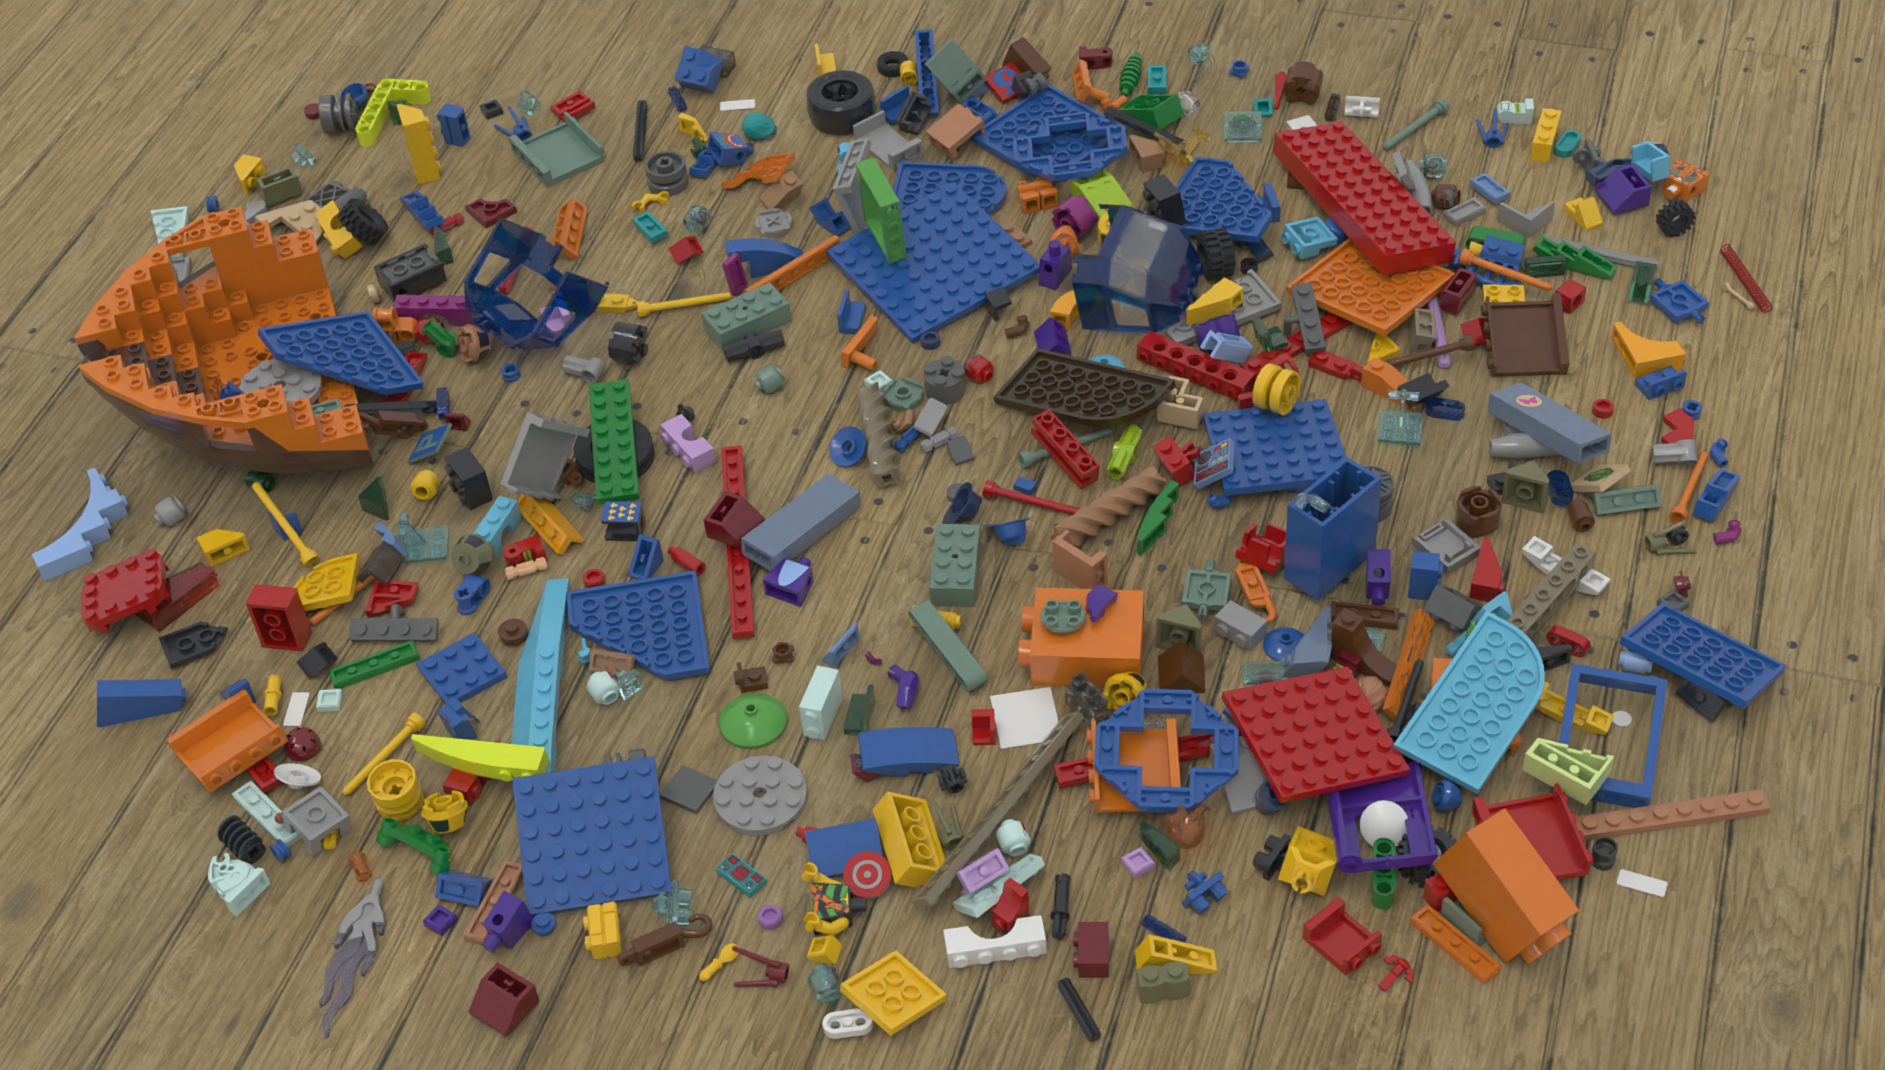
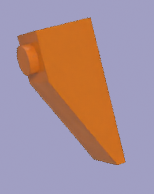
(1381, 378)

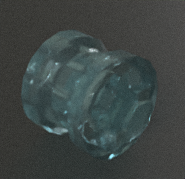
(1198, 53)

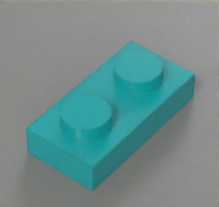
(1156, 79)
(650, 227)

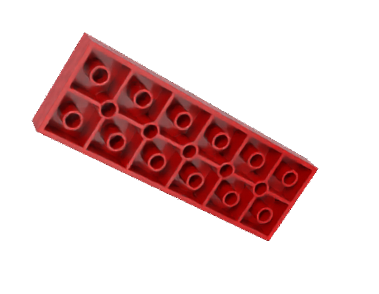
(1363, 198)

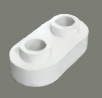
(847, 1022)

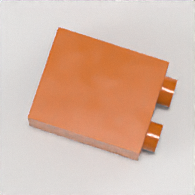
(1095, 648)
(1507, 889)

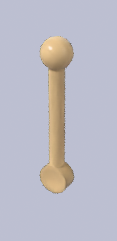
(1726, 287)

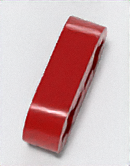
(1562, 636)

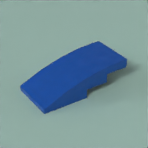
(907, 749)

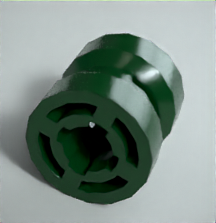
(266, 480)

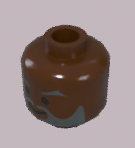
(1446, 196)

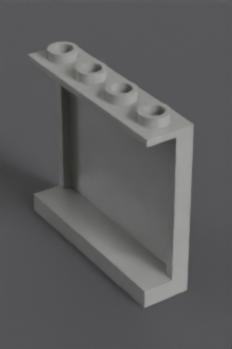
(847, 186)
(540, 456)

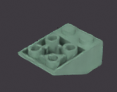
(956, 71)

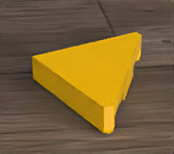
(1383, 348)

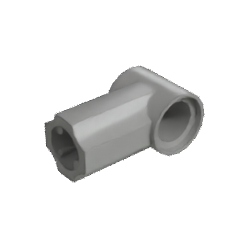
(588, 369)
(1681, 452)

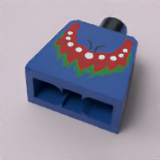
(728, 148)

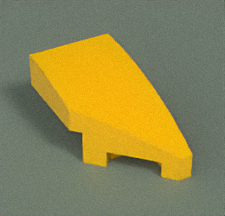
(691, 126)

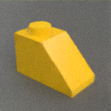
(222, 545)

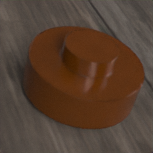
(512, 632)

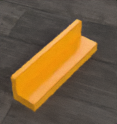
(549, 523)

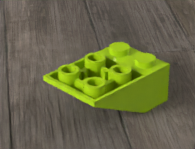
(1100, 190)

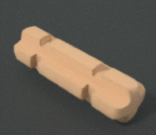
(526, 568)

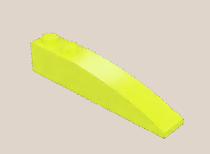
(484, 758)

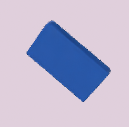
(893, 104)
(1271, 202)
(850, 315)
(461, 887)

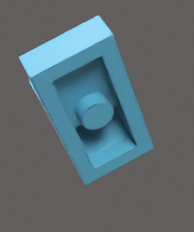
(1498, 606)

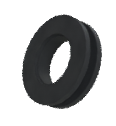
(643, 445)

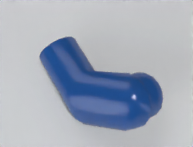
(1717, 451)
(1218, 502)

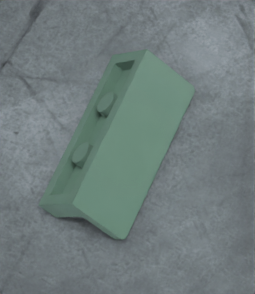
(1626, 499)

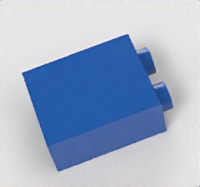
(1332, 544)

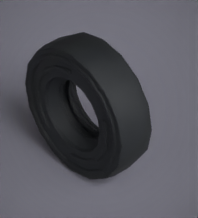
(889, 57)

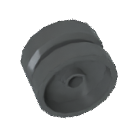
(666, 172)

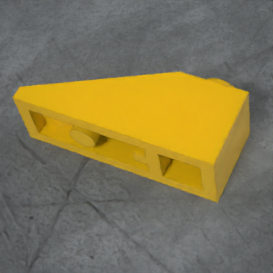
(1160, 951)

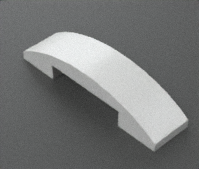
(1542, 557)

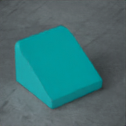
(1263, 105)

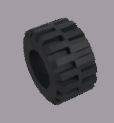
(1216, 253)

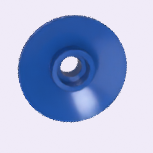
(841, 445)
(1280, 642)

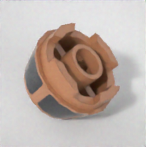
(473, 343)

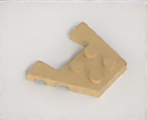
(296, 217)

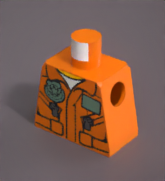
(1685, 181)

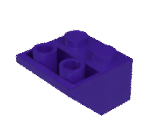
(1625, 190)

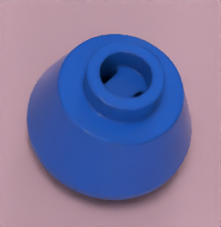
(1446, 796)

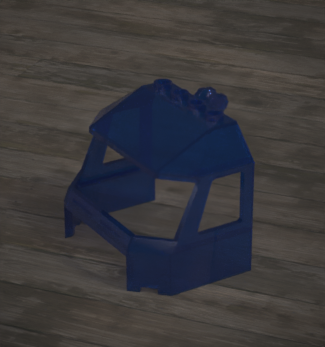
(507, 317)

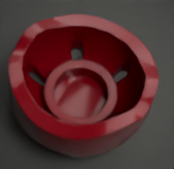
(301, 739)

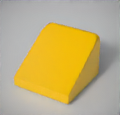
(824, 949)

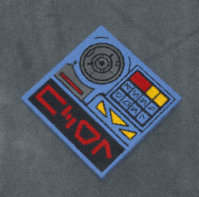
(1214, 463)

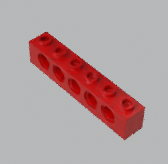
(1195, 366)

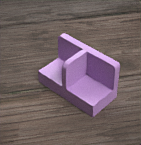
(558, 318)
(982, 871)

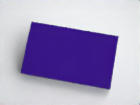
(1052, 337)

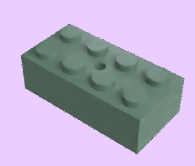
(748, 313)
(955, 579)

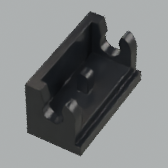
(913, 113)

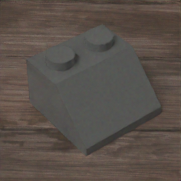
(1452, 607)

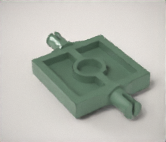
(1206, 589)

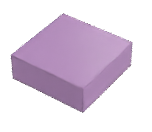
(1138, 862)

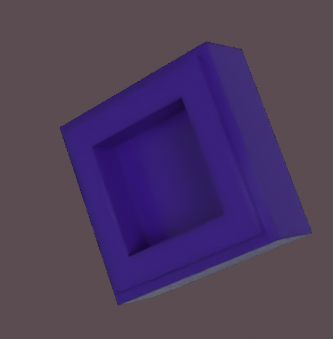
(440, 920)

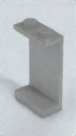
(887, 143)

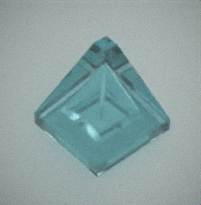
(584, 501)

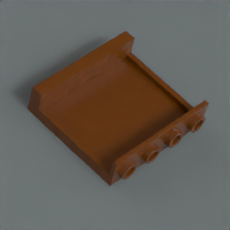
(1525, 337)

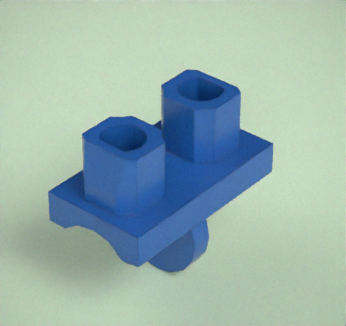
(1196, 897)

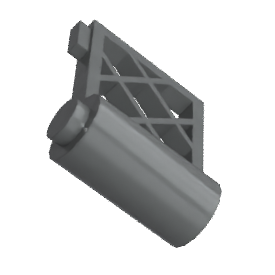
(339, 189)

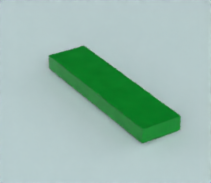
(374, 665)

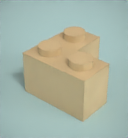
(1180, 407)

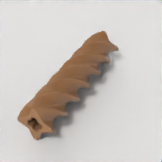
(1106, 508)

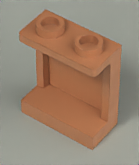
(954, 130)
(1076, 565)

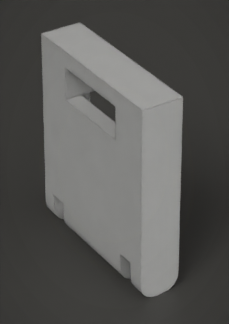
(1448, 542)

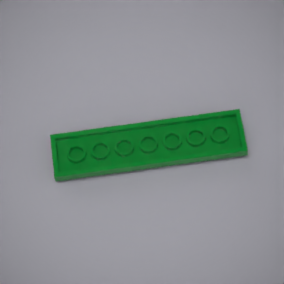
(613, 441)

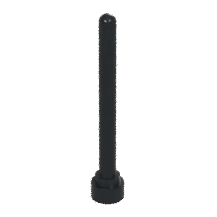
(1396, 729)

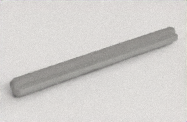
(1611, 255)

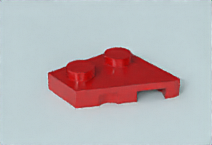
(391, 593)

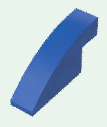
(762, 255)

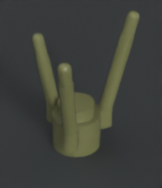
(1658, 540)
(949, 835)

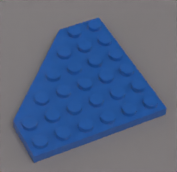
(1220, 198)
(346, 349)
(646, 618)

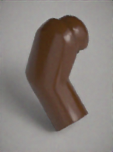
(1020, 327)

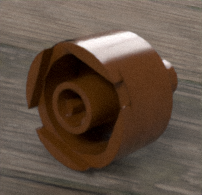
(1303, 83)
(1478, 511)

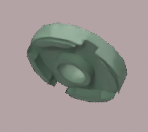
(902, 403)

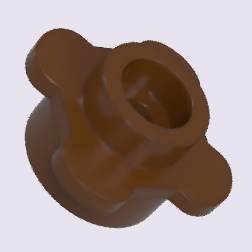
(783, 652)

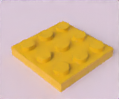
(893, 992)

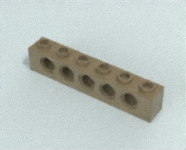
(1553, 590)

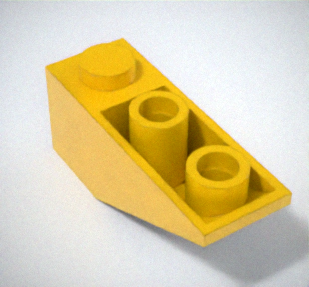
(1219, 300)

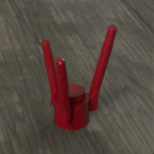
(775, 970)

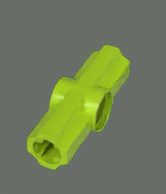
(1124, 452)

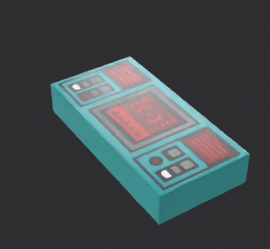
(741, 875)

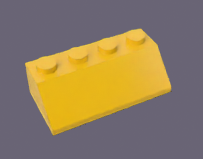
(419, 143)
(908, 838)

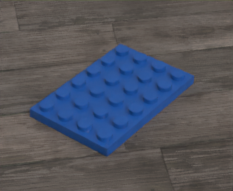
(1703, 655)

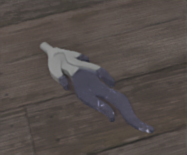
(349, 956)

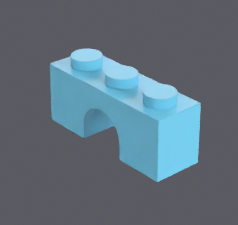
(503, 515)

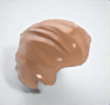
(1374, 691)

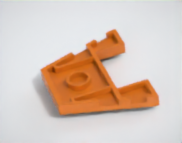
(768, 169)

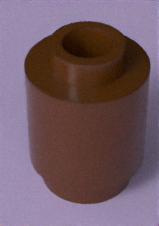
(1580, 515)

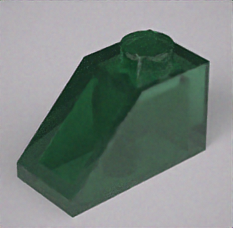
(1642, 282)

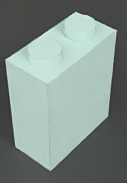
(821, 703)

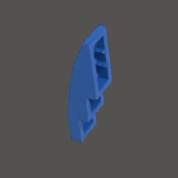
(422, 210)

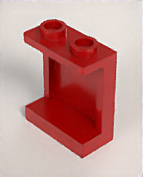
(1340, 937)

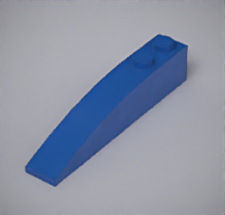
(926, 78)

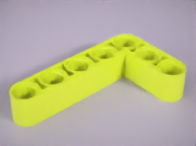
(377, 109)

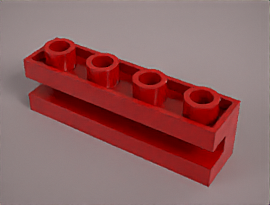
(1065, 449)

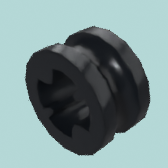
(1247, 264)
(1678, 536)

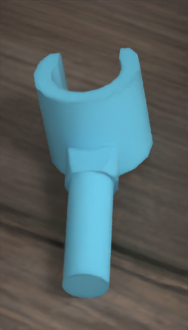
(584, 654)

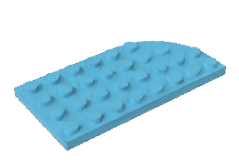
(1477, 705)

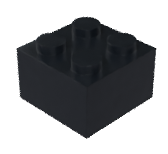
(1164, 200)
(468, 478)

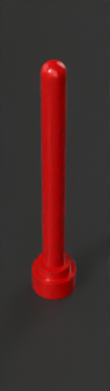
(992, 490)

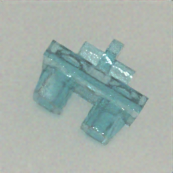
(671, 904)

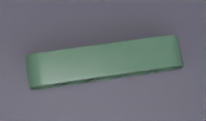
(947, 645)

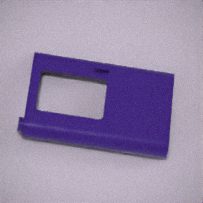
(1349, 805)

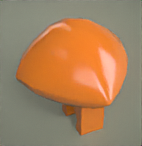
(1066, 237)

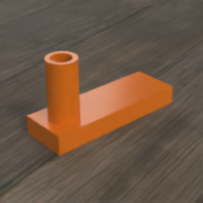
(1083, 85)
(852, 351)

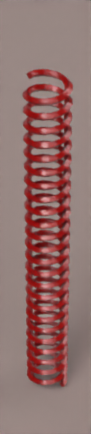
(1755, 290)

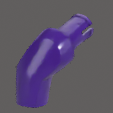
(907, 686)

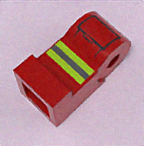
(524, 551)

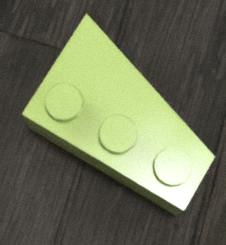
(1575, 771)

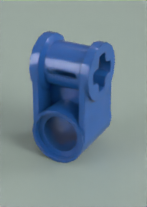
(980, 109)
(471, 593)

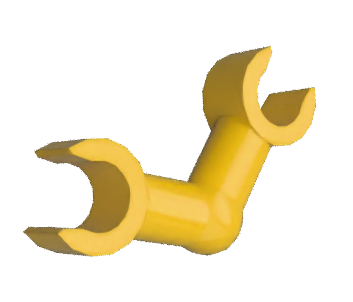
(662, 198)

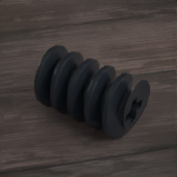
(241, 839)

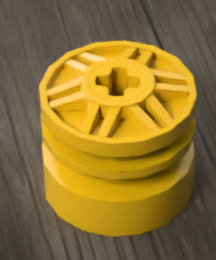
(395, 790)

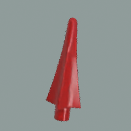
(1279, 83)

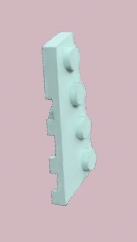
(168, 222)
(989, 894)

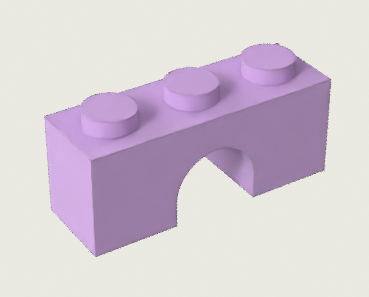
(679, 436)

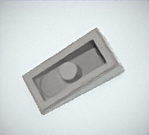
(930, 417)

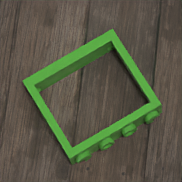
(880, 218)

